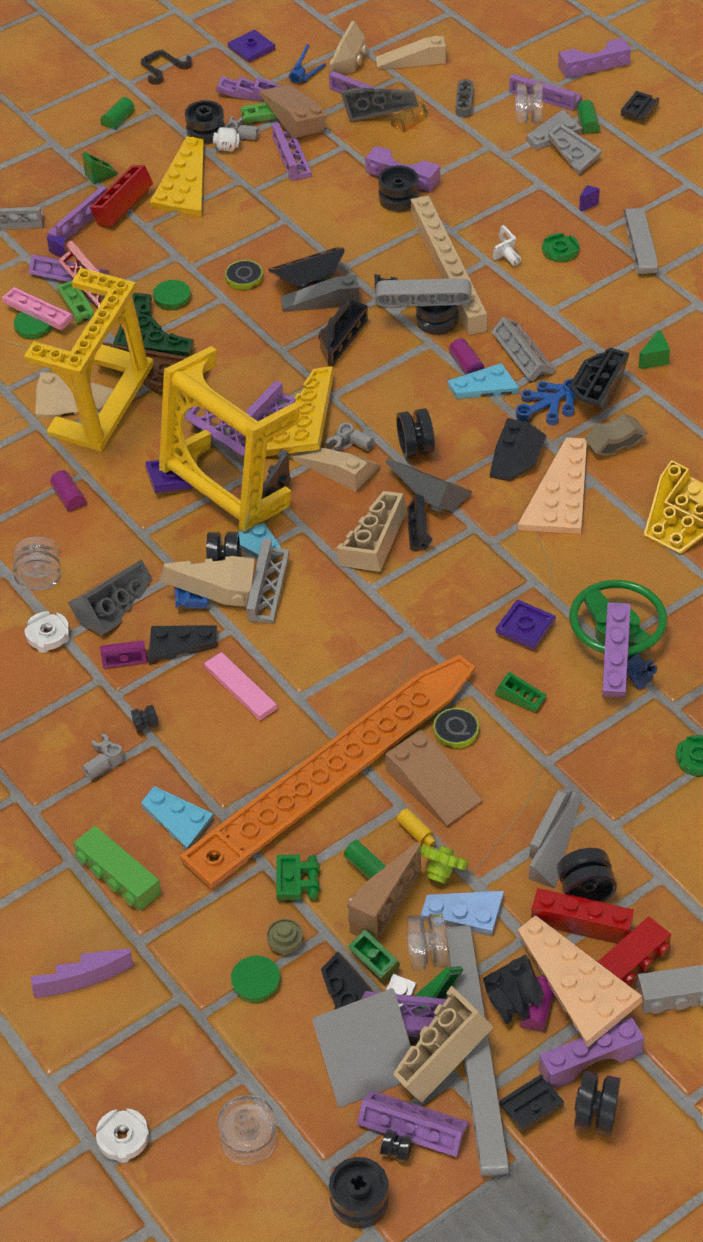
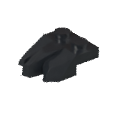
(514, 989)

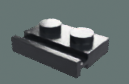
(639, 106)
(531, 1103)

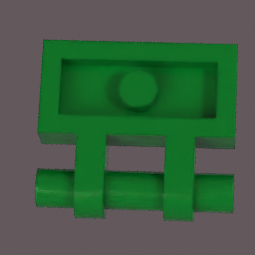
(289, 877)

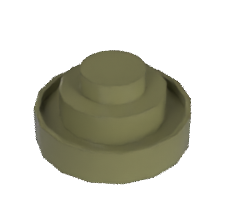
(284, 936)

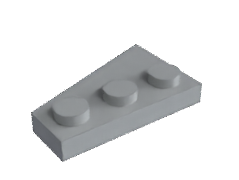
(539, 137)
(574, 148)

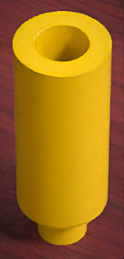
(416, 827)

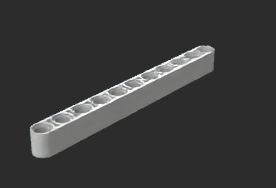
(478, 1062)

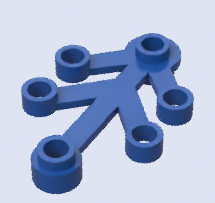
(525, 411)

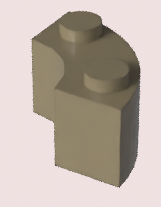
(615, 435)

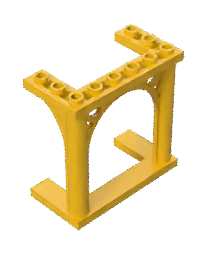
(76, 365)
(181, 455)

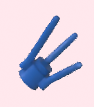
(298, 72)

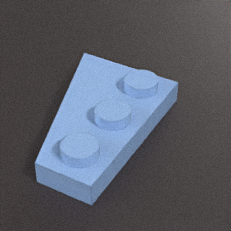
(461, 909)

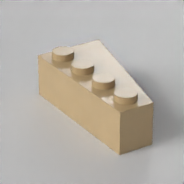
(442, 1045)

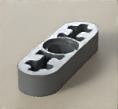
(467, 103)

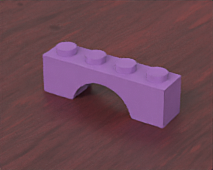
(577, 63)
(382, 158)
(616, 650)
(565, 1062)

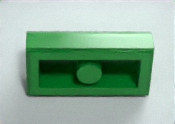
(118, 113)
(588, 117)
(363, 859)
(374, 956)

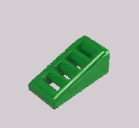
(511, 695)
(441, 983)

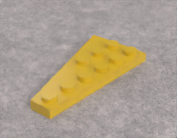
(183, 182)
(312, 415)

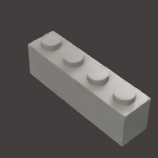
(671, 989)

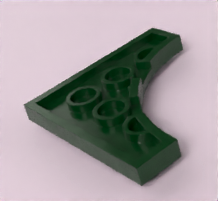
(152, 334)

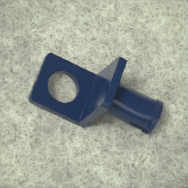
(640, 671)

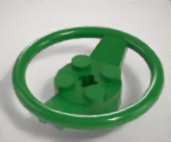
(597, 603)

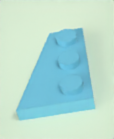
(488, 380)
(181, 818)

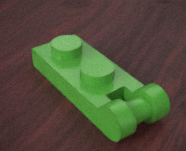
(256, 112)
(75, 302)

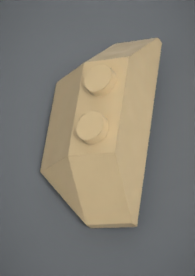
(349, 51)

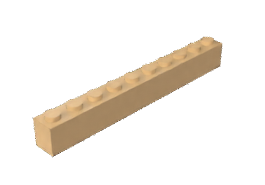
(447, 260)

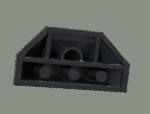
(310, 268)
(342, 330)
(599, 377)
(516, 449)

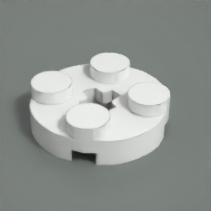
(47, 641)
(126, 1148)

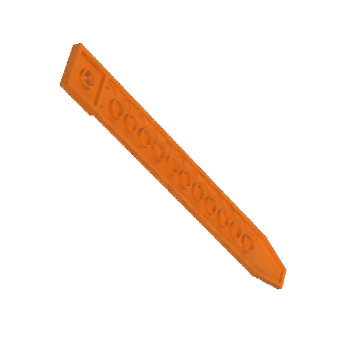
(325, 771)

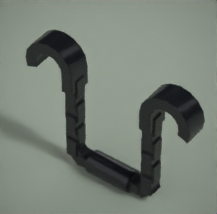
(159, 75)

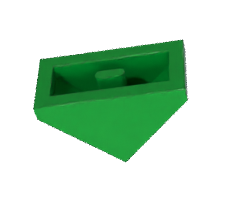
(97, 169)
(655, 352)

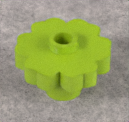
(442, 862)

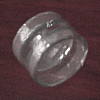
(529, 103)
(37, 563)
(423, 941)
(247, 1129)

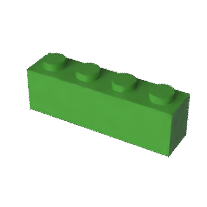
(117, 868)

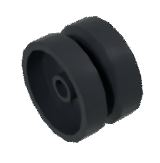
(204, 119)
(397, 187)
(437, 319)
(415, 432)
(218, 551)
(587, 874)
(596, 1103)
(359, 1192)

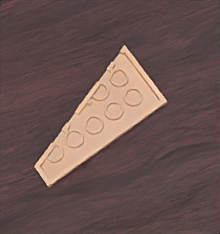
(559, 498)
(582, 985)

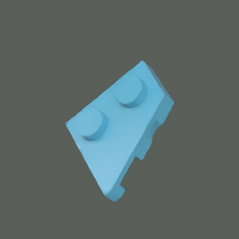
(252, 540)

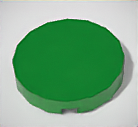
(560, 247)
(171, 294)
(30, 327)
(690, 755)
(255, 978)

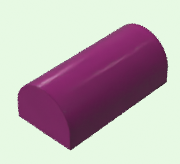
(465, 356)
(67, 490)
(123, 654)
(539, 1014)

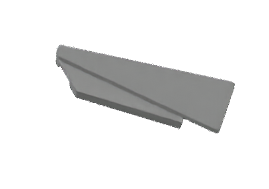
(553, 837)

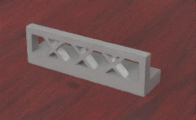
(21, 218)
(521, 348)
(260, 579)

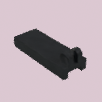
(417, 524)

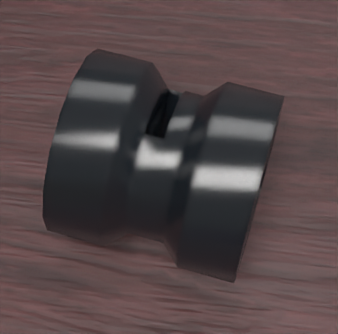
(144, 718)
(396, 1145)

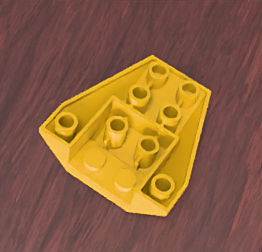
(676, 510)

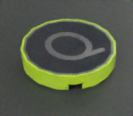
(244, 274)
(456, 728)

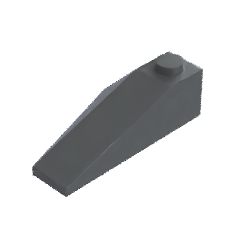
(372, 102)
(323, 295)

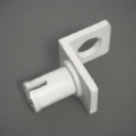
(506, 248)

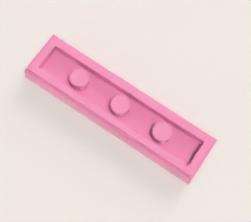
(37, 308)
(240, 686)

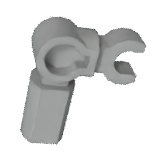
(244, 131)
(347, 434)
(111, 755)

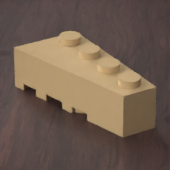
(374, 535)

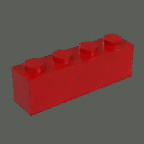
(121, 195)
(582, 916)
(637, 951)

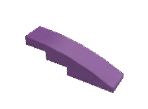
(244, 88)
(91, 970)

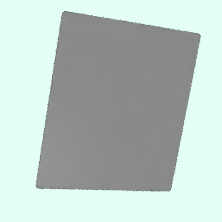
(362, 1045)

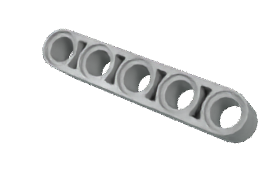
(640, 241)
(423, 292)

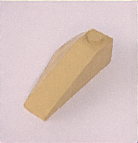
(419, 53)
(56, 398)
(338, 466)
(220, 581)

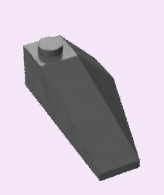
(435, 491)
(109, 600)

